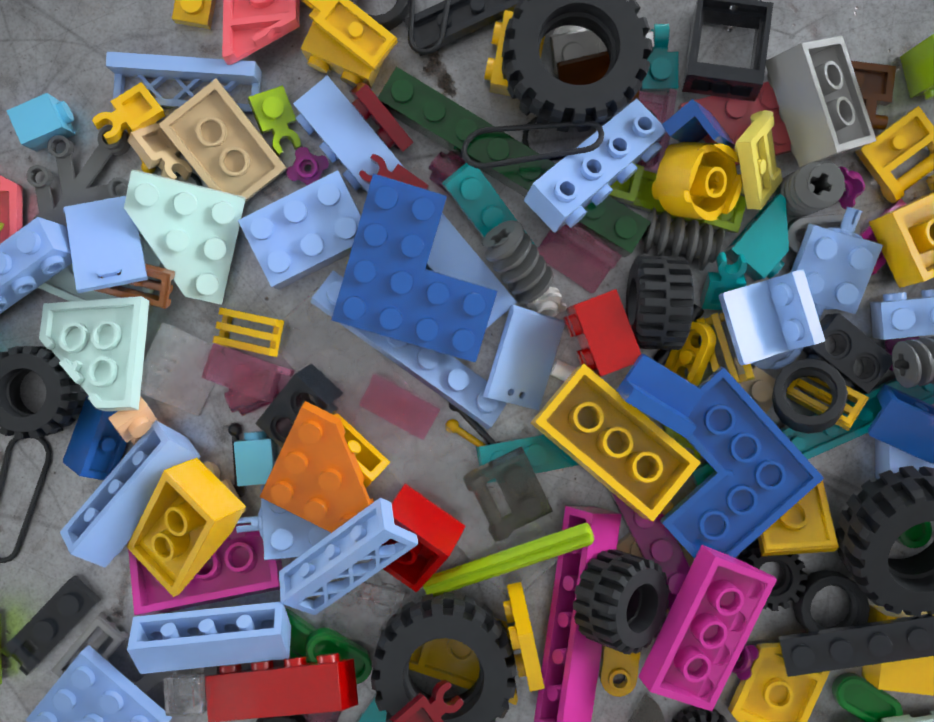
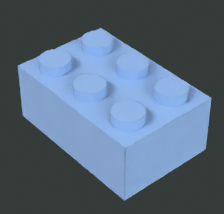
(303, 230)

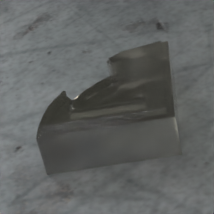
(647, 711)

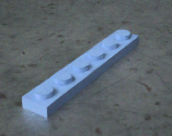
(434, 369)

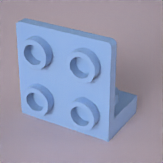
(771, 317)

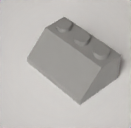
(819, 100)

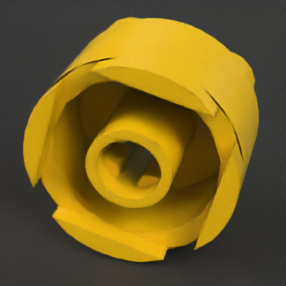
(698, 180)

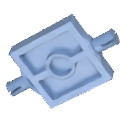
(837, 263)
(282, 531)

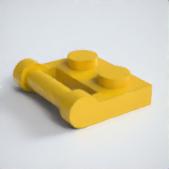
(896, 146)

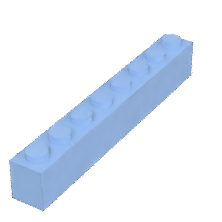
(353, 142)

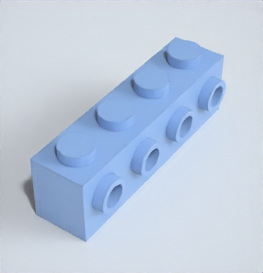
(587, 177)
(32, 259)
(903, 316)
(115, 507)
(210, 637)

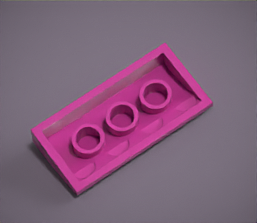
(230, 573)
(706, 629)

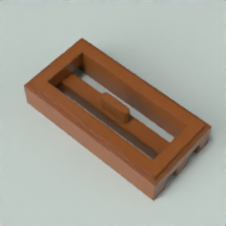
(164, 287)

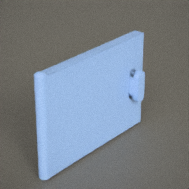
(104, 244)
(524, 357)

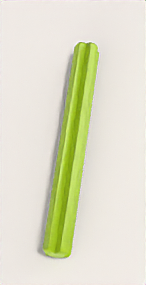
(510, 559)

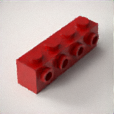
(281, 690)

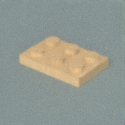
(222, 143)

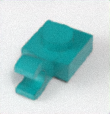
(664, 65)

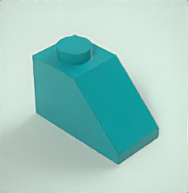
(763, 240)

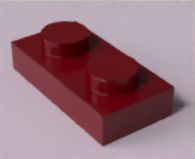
(370, 106)

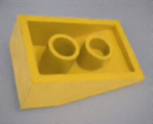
(184, 524)

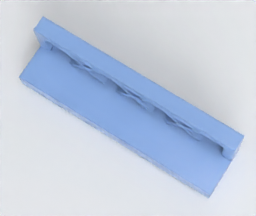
(181, 69)
(336, 558)

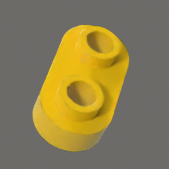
(693, 355)
(616, 663)

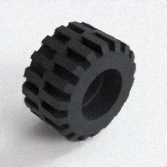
(660, 301)
(60, 399)
(621, 601)

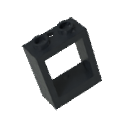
(723, 79)

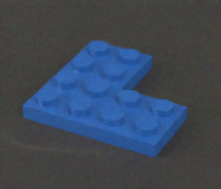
(388, 279)
(753, 477)

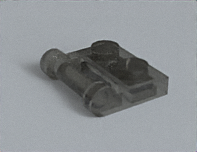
(519, 488)

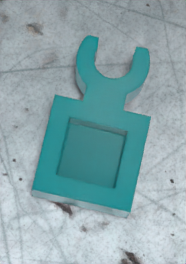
(729, 278)

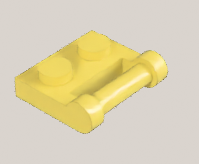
(758, 160)

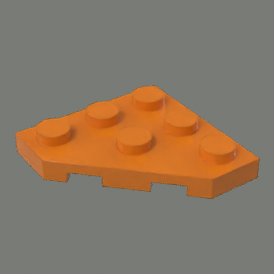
(317, 472)

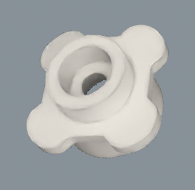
(549, 303)

